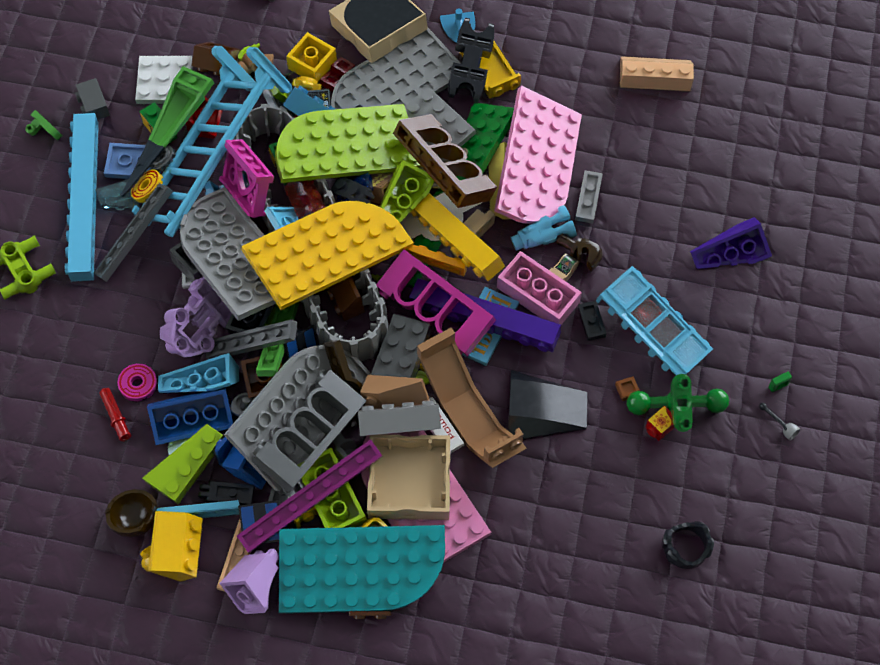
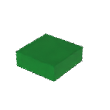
(780, 382)

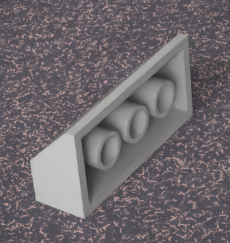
(399, 419)

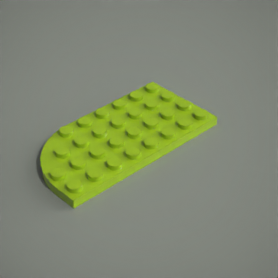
(341, 143)

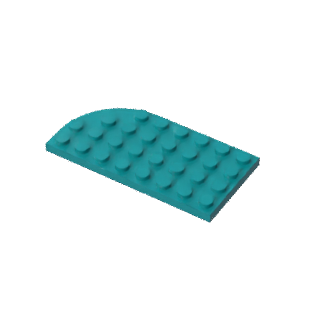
(357, 567)

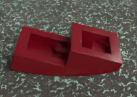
(336, 71)

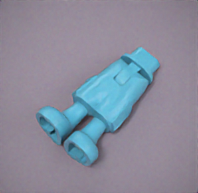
(542, 231)

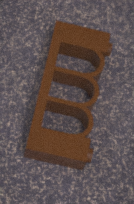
(414, 134)

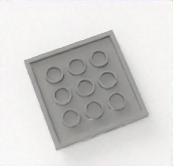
(430, 103)

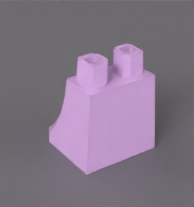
(251, 580)

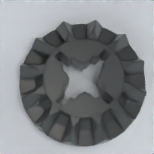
(163, 159)

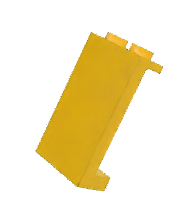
(499, 75)

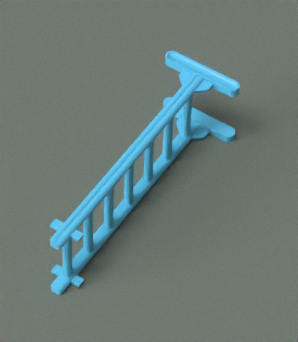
(231, 76)

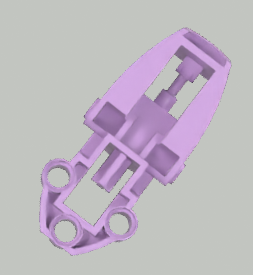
(207, 312)

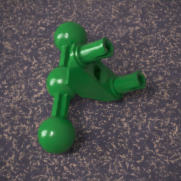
(679, 402)

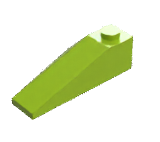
(406, 190)

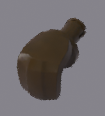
(582, 246)

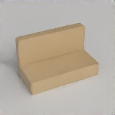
(480, 222)

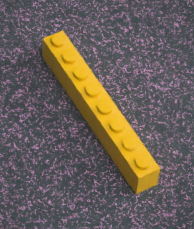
(458, 237)

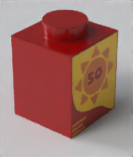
(660, 424)

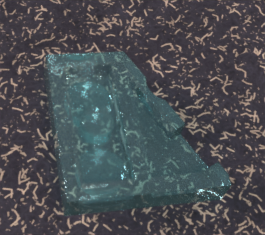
(111, 197)

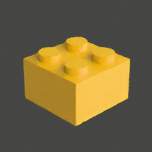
(311, 57)

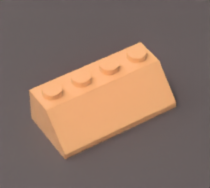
(656, 73)

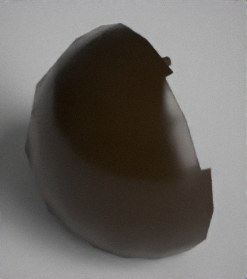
(131, 513)

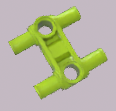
(21, 269)

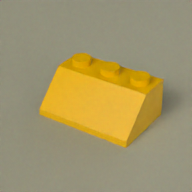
(175, 545)

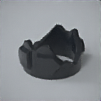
(673, 555)

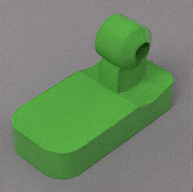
(38, 122)

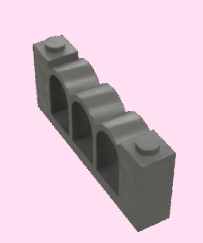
(277, 464)

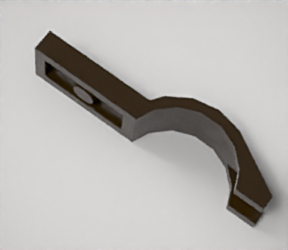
(341, 369)

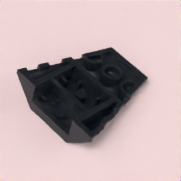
(544, 407)

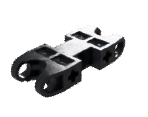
(473, 46)

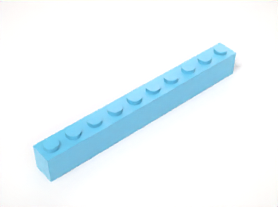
(82, 198)

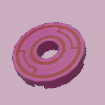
(134, 372)

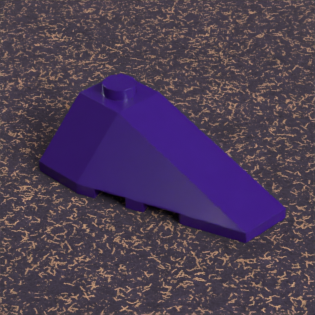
(736, 245)

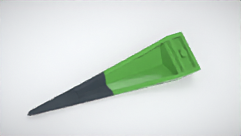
(183, 99)

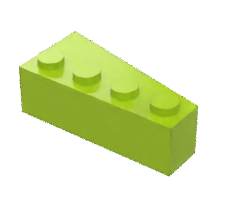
(183, 467)

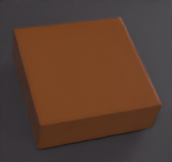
(626, 387)

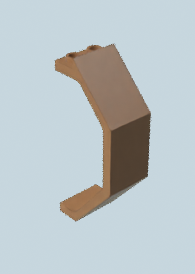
(464, 403)

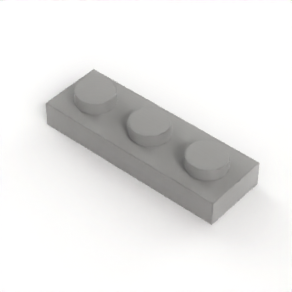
(588, 196)

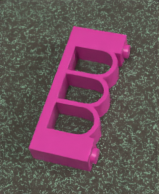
(400, 274)

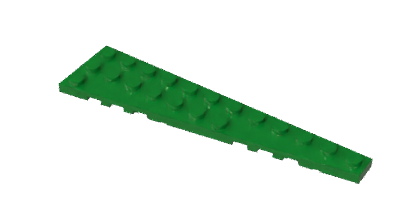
(491, 126)

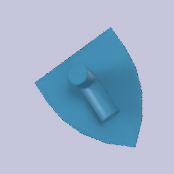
(452, 23)

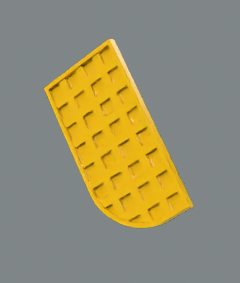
(324, 249)

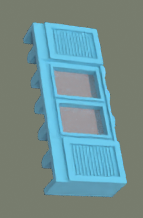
(655, 322)

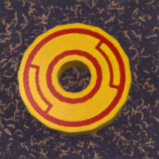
(146, 185)

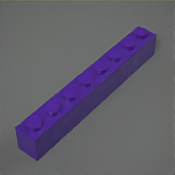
(508, 323)

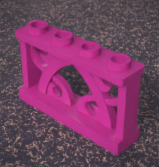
(239, 159)

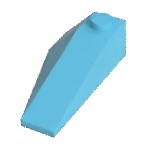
(202, 376)

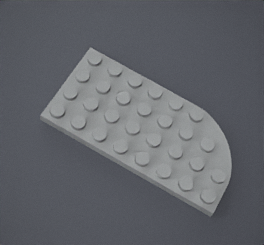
(397, 75)

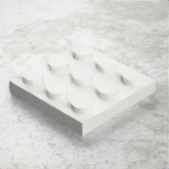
(156, 77)

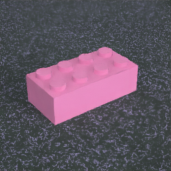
(538, 289)

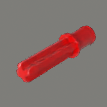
(115, 415)

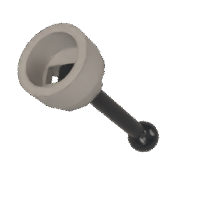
(789, 430)

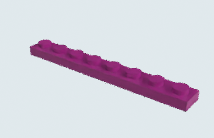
(309, 496)

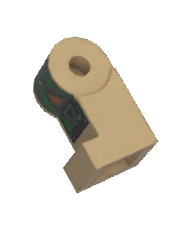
(565, 267)

